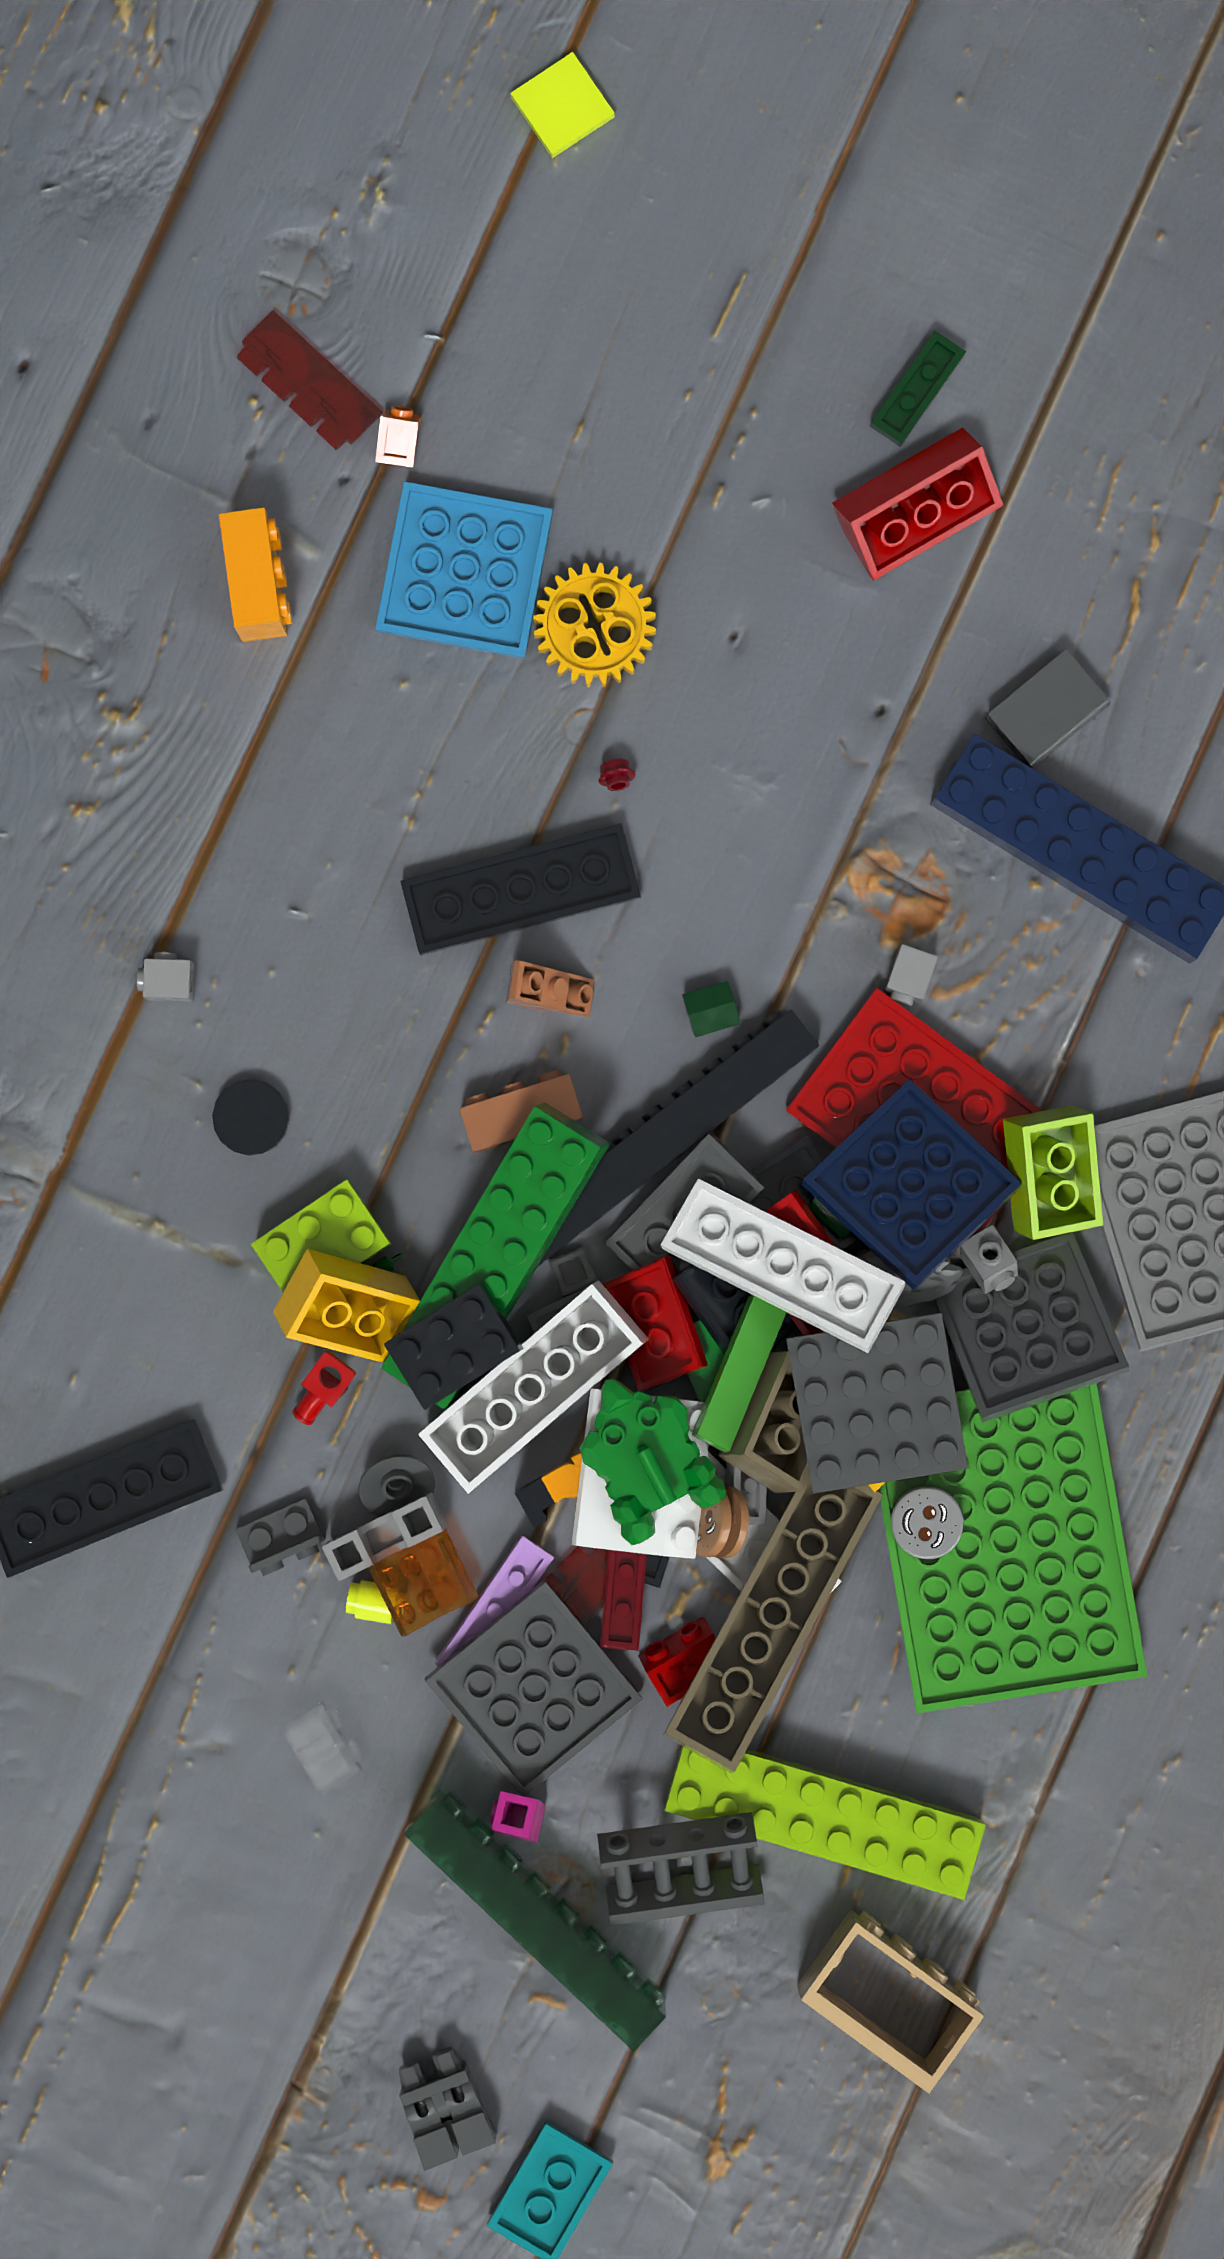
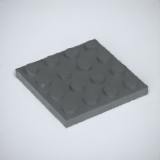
(1036, 1334)
(878, 1410)
(533, 1688)

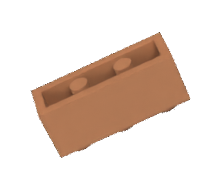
(500, 1118)

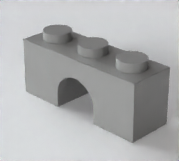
(385, 1536)

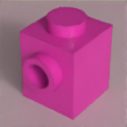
(517, 1817)

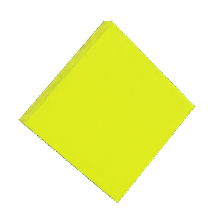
(562, 105)

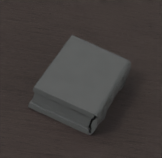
(1048, 709)

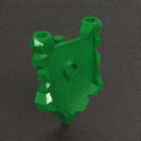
(646, 1458)

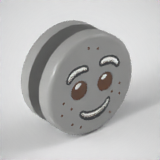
(927, 1522)

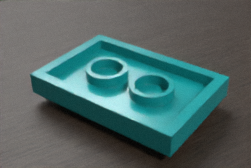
(549, 2192)

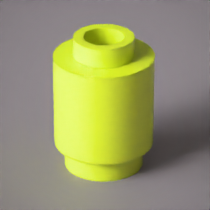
(367, 1603)

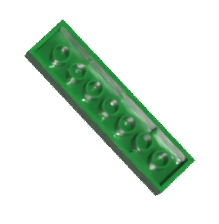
(515, 1217)

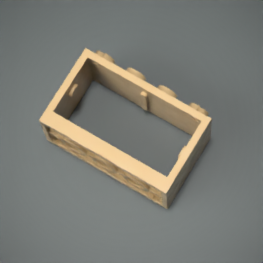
(917, 2069)

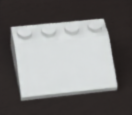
(674, 1524)

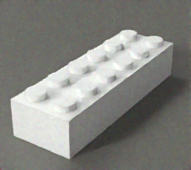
(533, 1386)

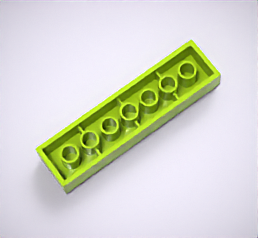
(834, 1818)

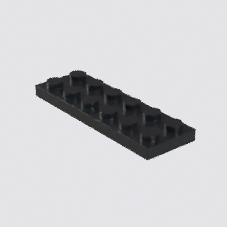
(520, 889)
(105, 1497)

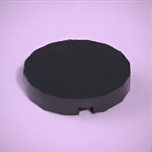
(250, 1117)

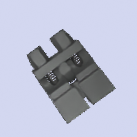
(434, 2135)

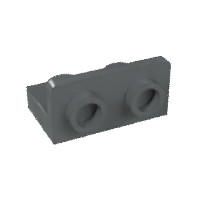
(280, 1536)

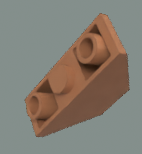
(549, 989)

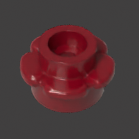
(616, 774)

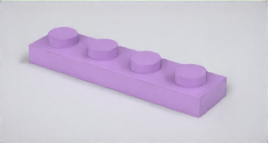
(508, 1585)

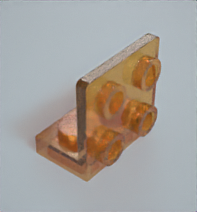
(423, 1582)

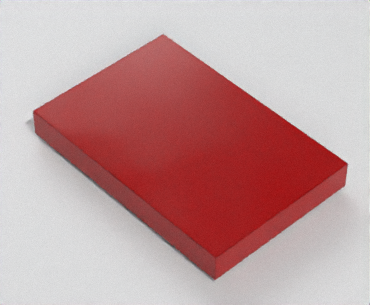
(664, 1318)

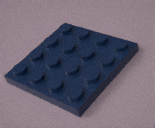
(911, 1184)

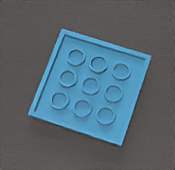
(464, 570)

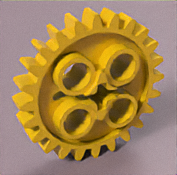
(564, 637)

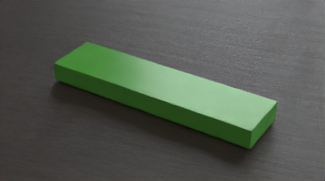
(739, 1373)

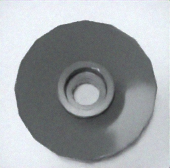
(383, 1494)

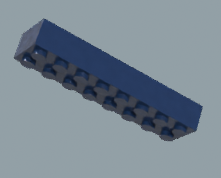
(1082, 849)

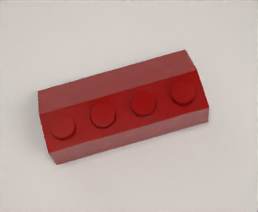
(918, 503)

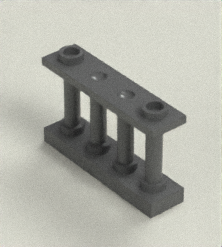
(681, 1894)

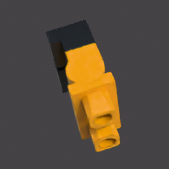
(549, 1489)

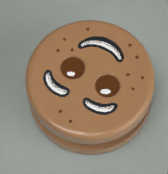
(723, 1526)

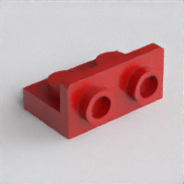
(677, 1658)

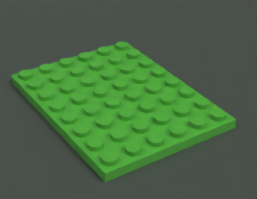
(1041, 1571)

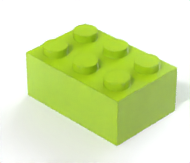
(1058, 1170)
(332, 1224)

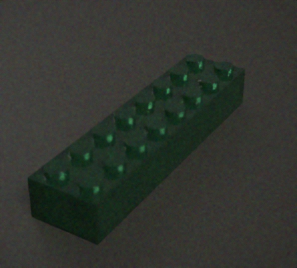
(537, 1919)

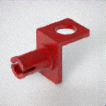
(322, 1388)

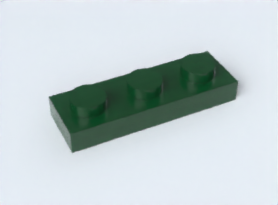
(917, 388)

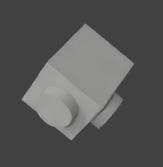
(166, 978)
(989, 1260)

